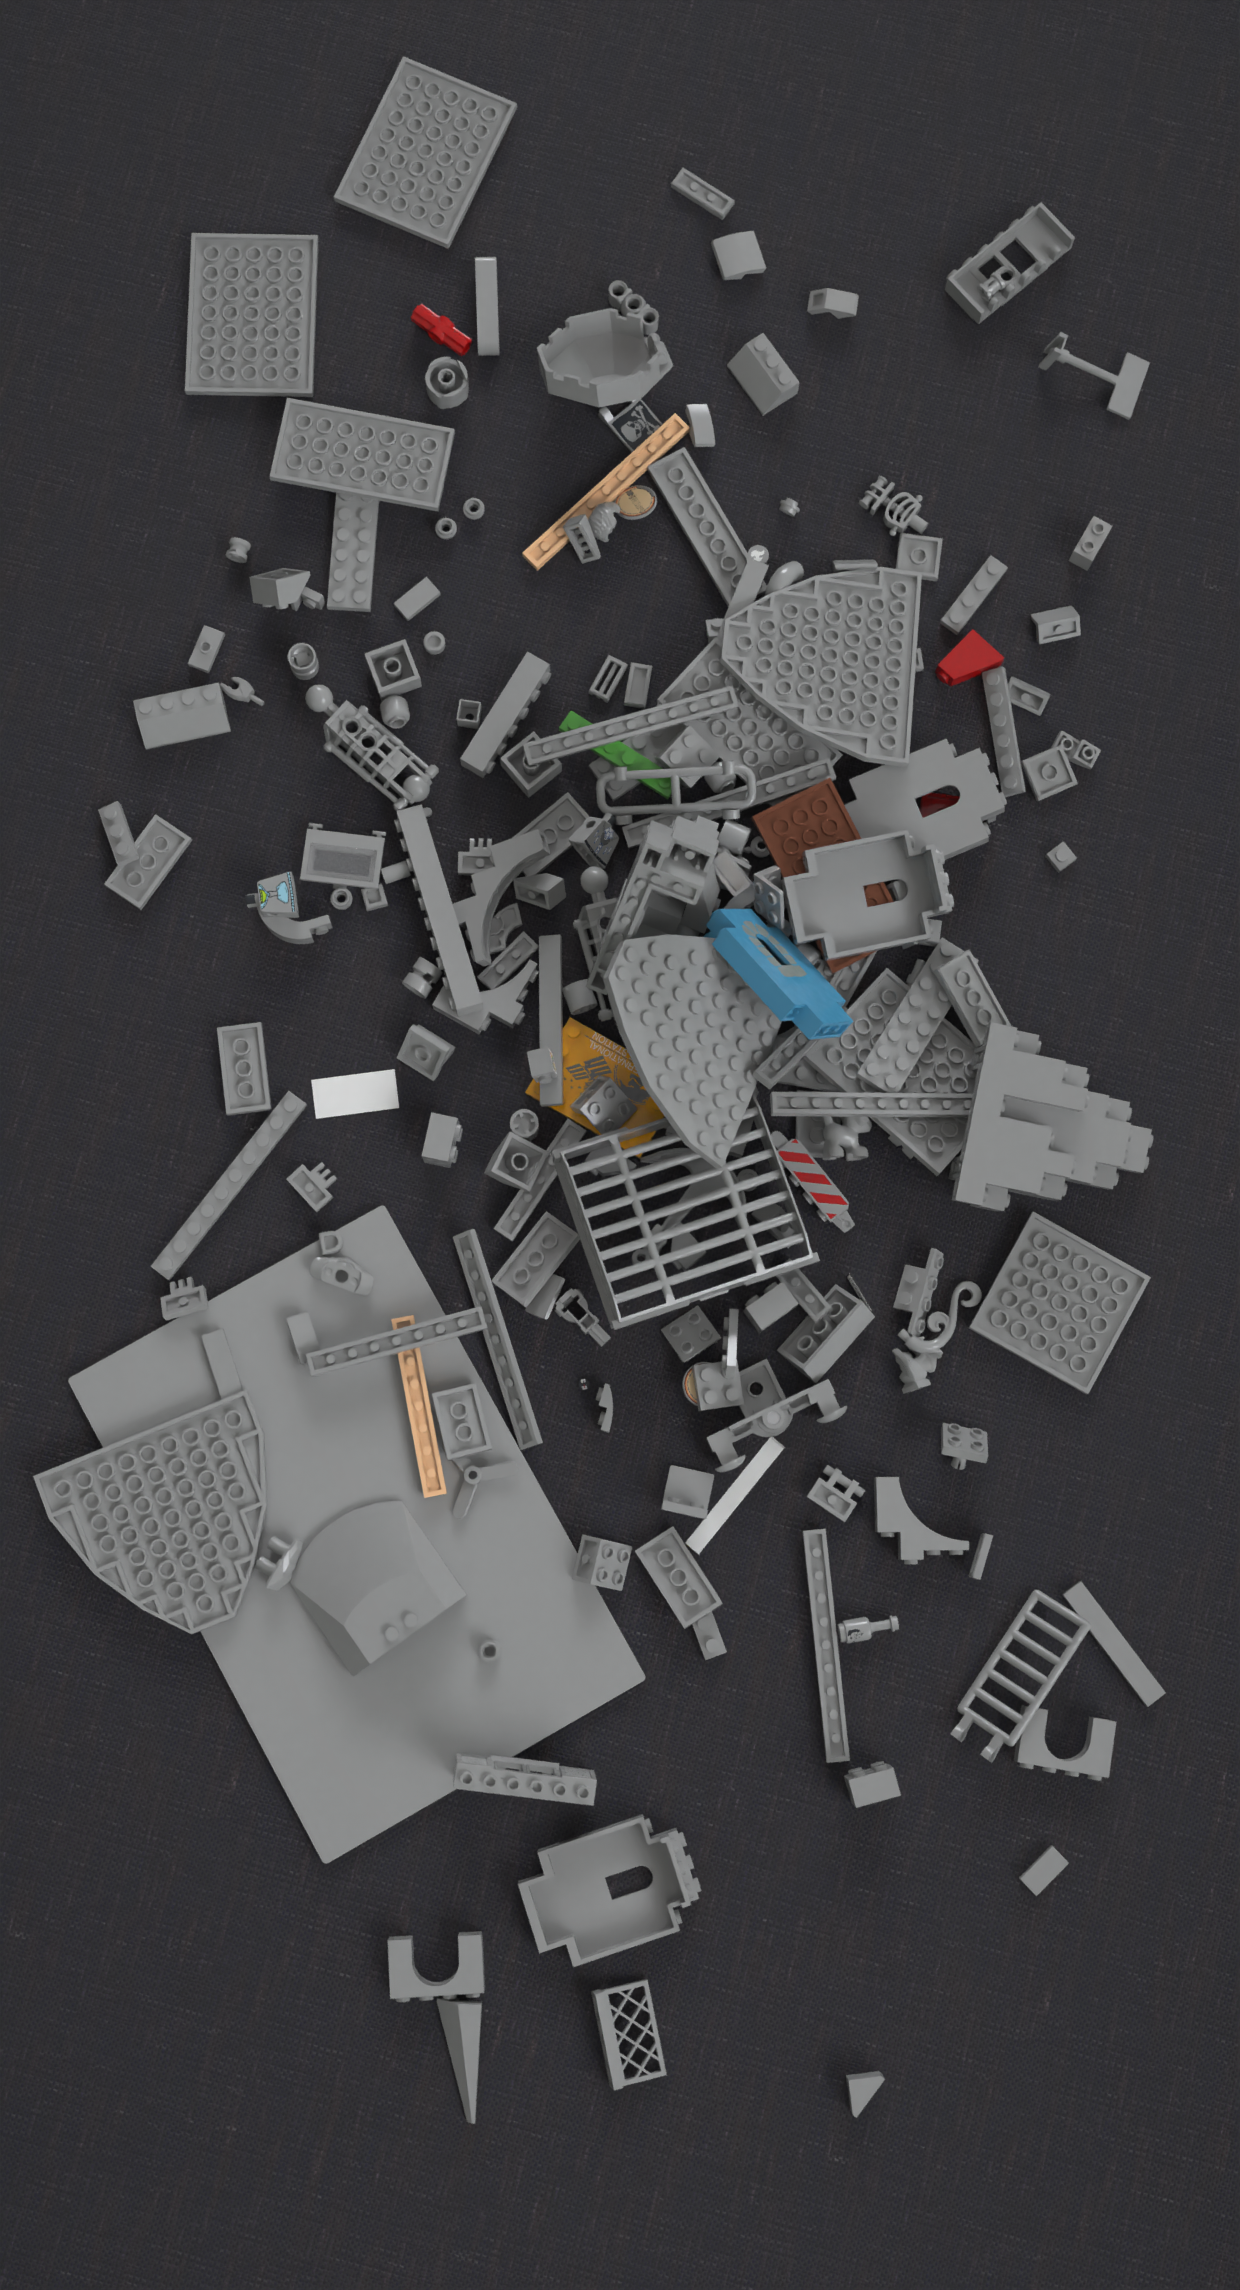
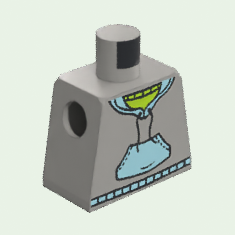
(276, 897)

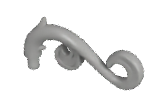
(933, 1346)

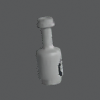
(862, 1629)

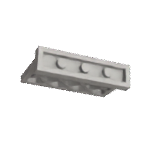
(609, 2040)

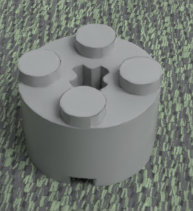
(447, 382)

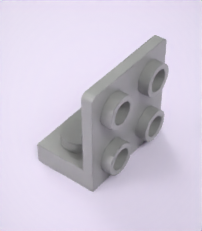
(769, 896)
(604, 1105)
(687, 1492)
(602, 1563)

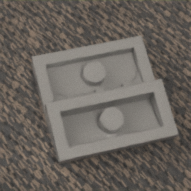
(738, 255)

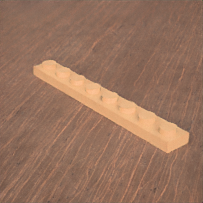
(421, 1416)

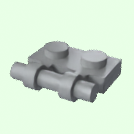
(832, 1499)

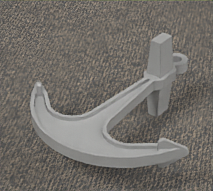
(694, 1190)

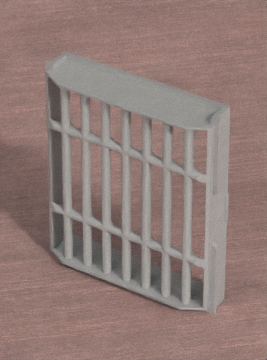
(641, 1219)

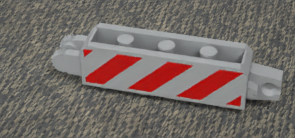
(814, 1181)

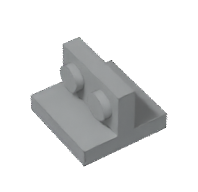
(425, 1051)

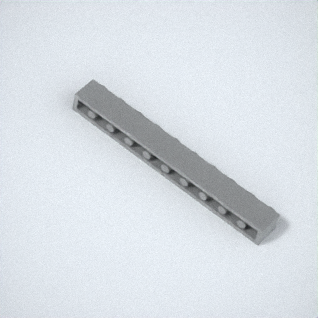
(439, 909)

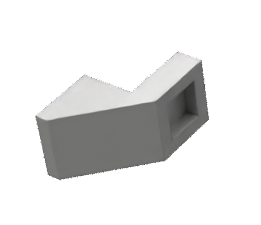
(837, 302)

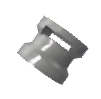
(238, 550)

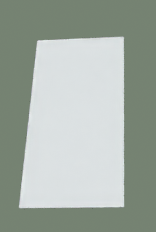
(355, 1093)

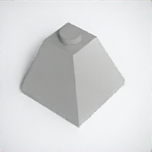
(516, 1162)

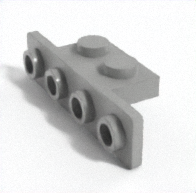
(917, 1289)

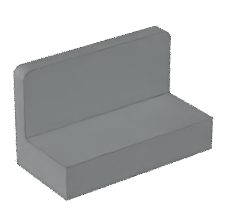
(1056, 624)

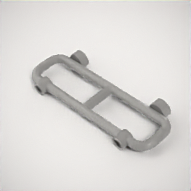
(729, 809)

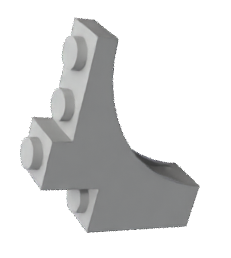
(498, 1002)
(913, 1536)

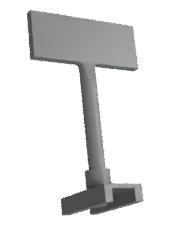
(1126, 384)

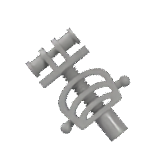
(909, 515)

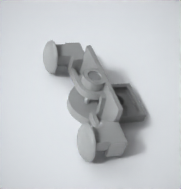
(769, 1412)

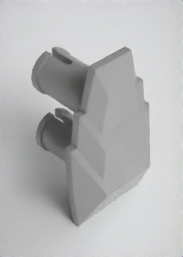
(280, 1573)

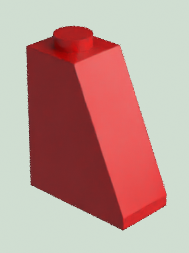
(968, 660)

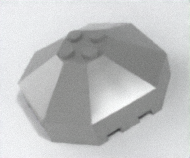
(602, 359)

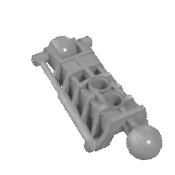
(414, 788)
(595, 881)

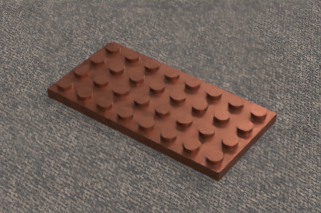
(810, 822)

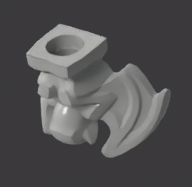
(915, 1369)

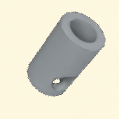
(395, 872)

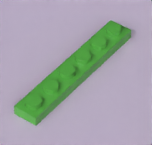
(621, 755)

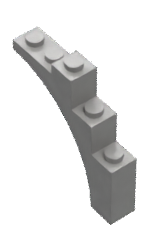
(489, 885)

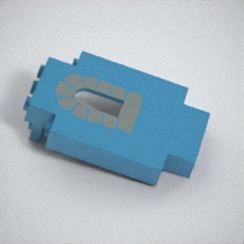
(789, 990)

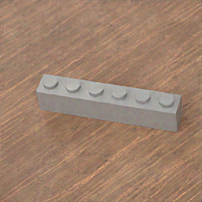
(505, 715)

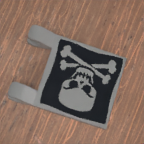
(632, 424)

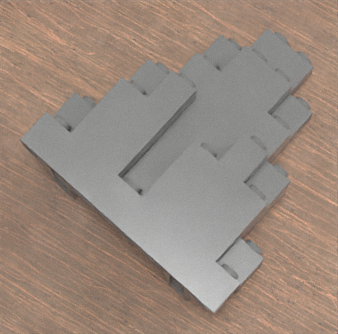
(663, 878)
(1039, 1127)

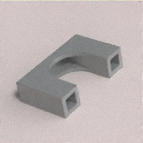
(1092, 1759)
(408, 1983)

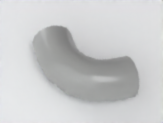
(785, 576)

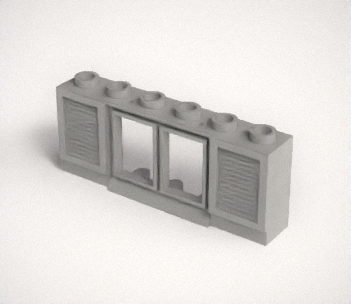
(1038, 235)
(491, 1776)

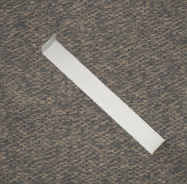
(734, 1495)

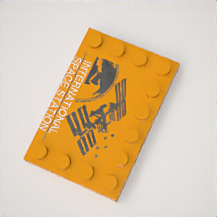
(584, 1059)

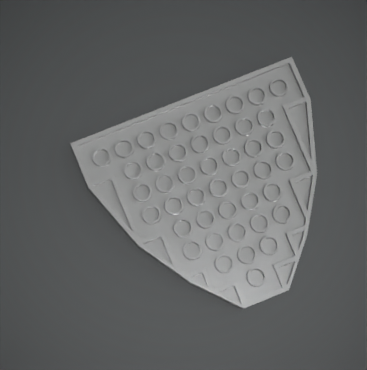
(835, 658)
(691, 1034)
(170, 1512)

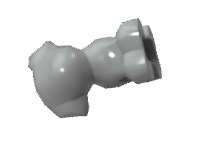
(845, 1136)

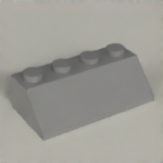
(182, 715)
(817, 1346)

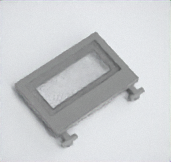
(342, 858)

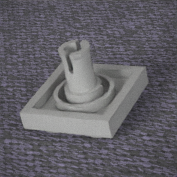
(963, 1444)

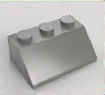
(763, 374)

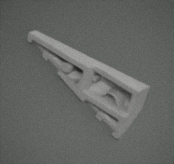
(462, 2031)

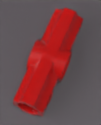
(441, 330)

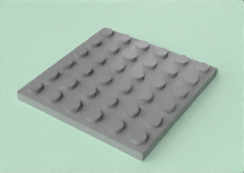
(1059, 1303)

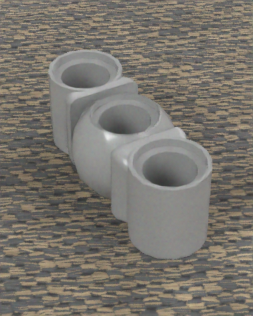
(627, 300)

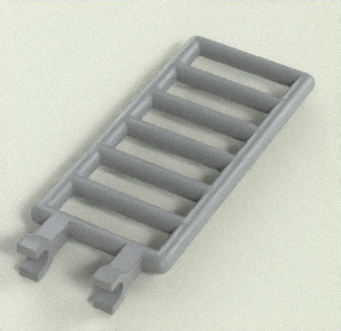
(1022, 1721)

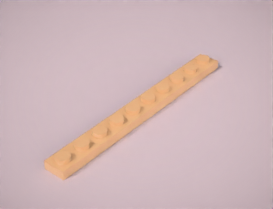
(609, 488)

